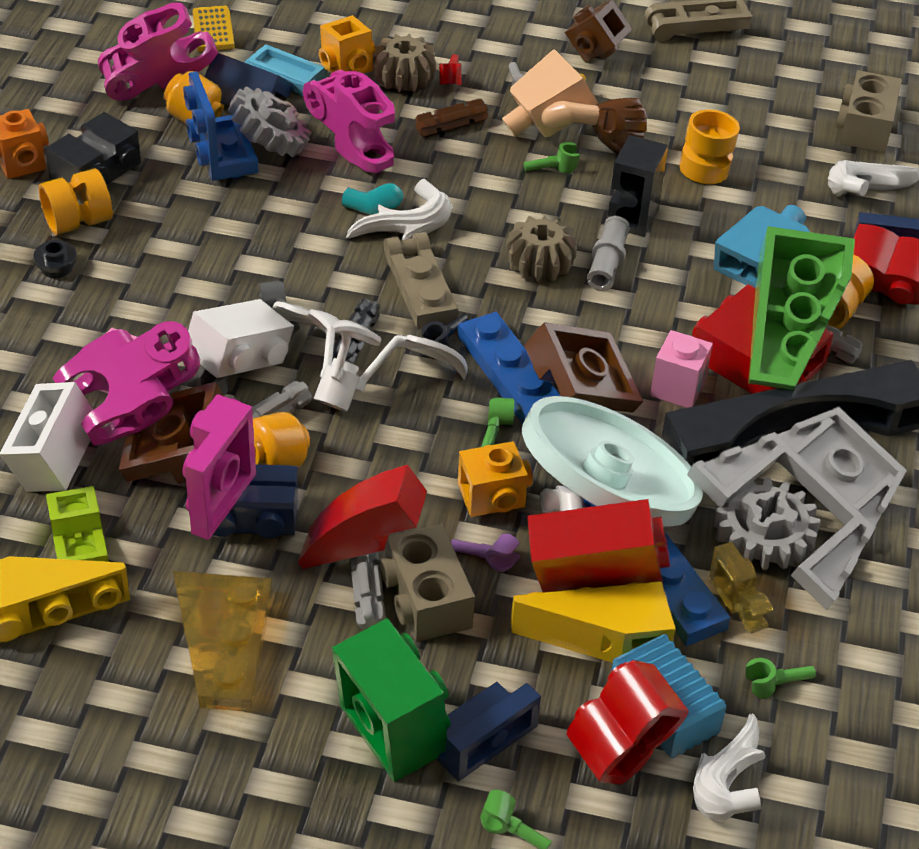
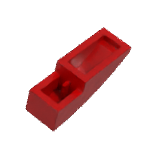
(364, 517)

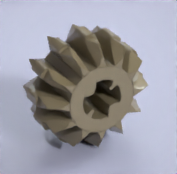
(404, 62)
(541, 248)

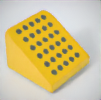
(217, 23)

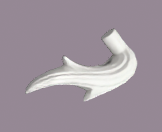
(860, 176)
(422, 219)
(719, 771)

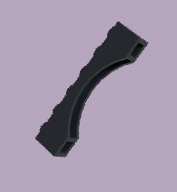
(875, 398)

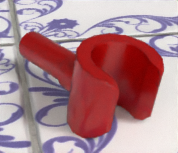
(451, 72)

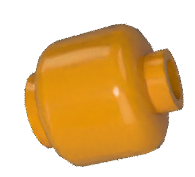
(175, 98)
(280, 440)

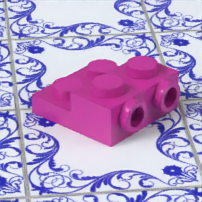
(219, 463)

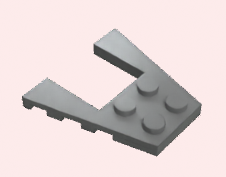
(835, 465)

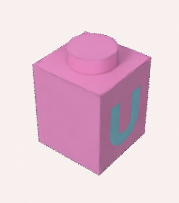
(681, 369)

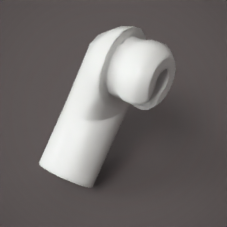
(560, 500)

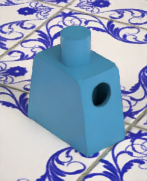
(740, 246)

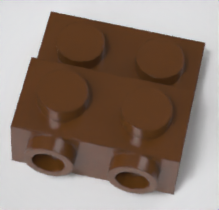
(583, 365)
(168, 440)

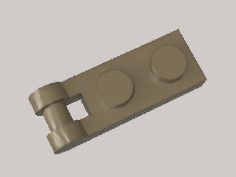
(697, 17)
(420, 280)

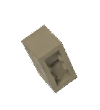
(868, 111)
(428, 583)

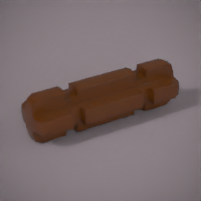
(451, 117)

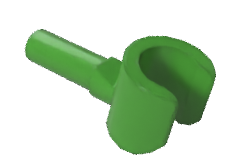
(565, 161)
(500, 413)
(766, 669)
(498, 819)

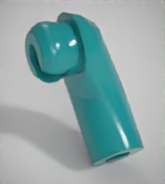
(386, 195)

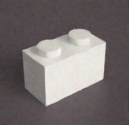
(240, 337)
(48, 437)

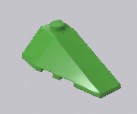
(795, 297)

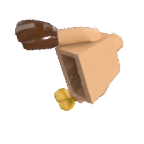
(558, 96)

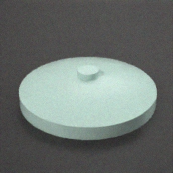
(609, 458)

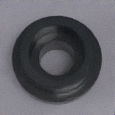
(55, 258)

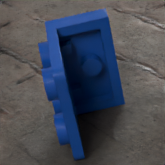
(218, 139)

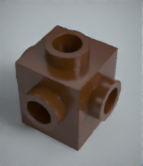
(598, 30)

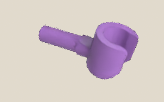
(499, 555)

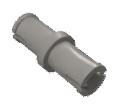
(608, 253)

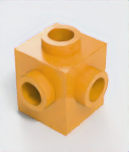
(346, 46)
(493, 478)

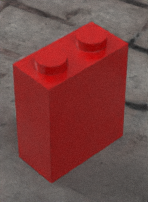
(731, 336)
(598, 546)

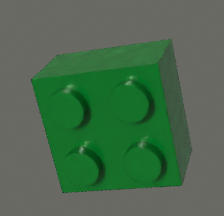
(392, 698)

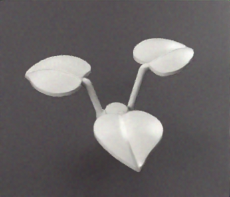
(340, 377)

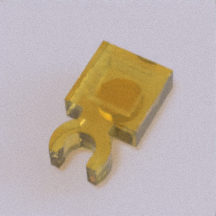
(735, 583)

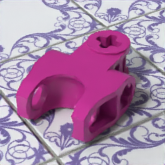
(153, 54)
(351, 108)
(134, 374)

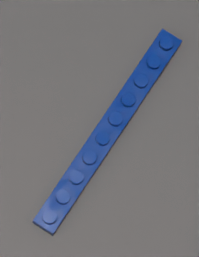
(510, 370)

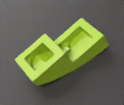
(77, 525)

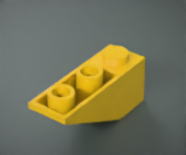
(52, 591)
(595, 620)

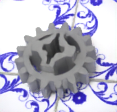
(269, 121)
(768, 524)

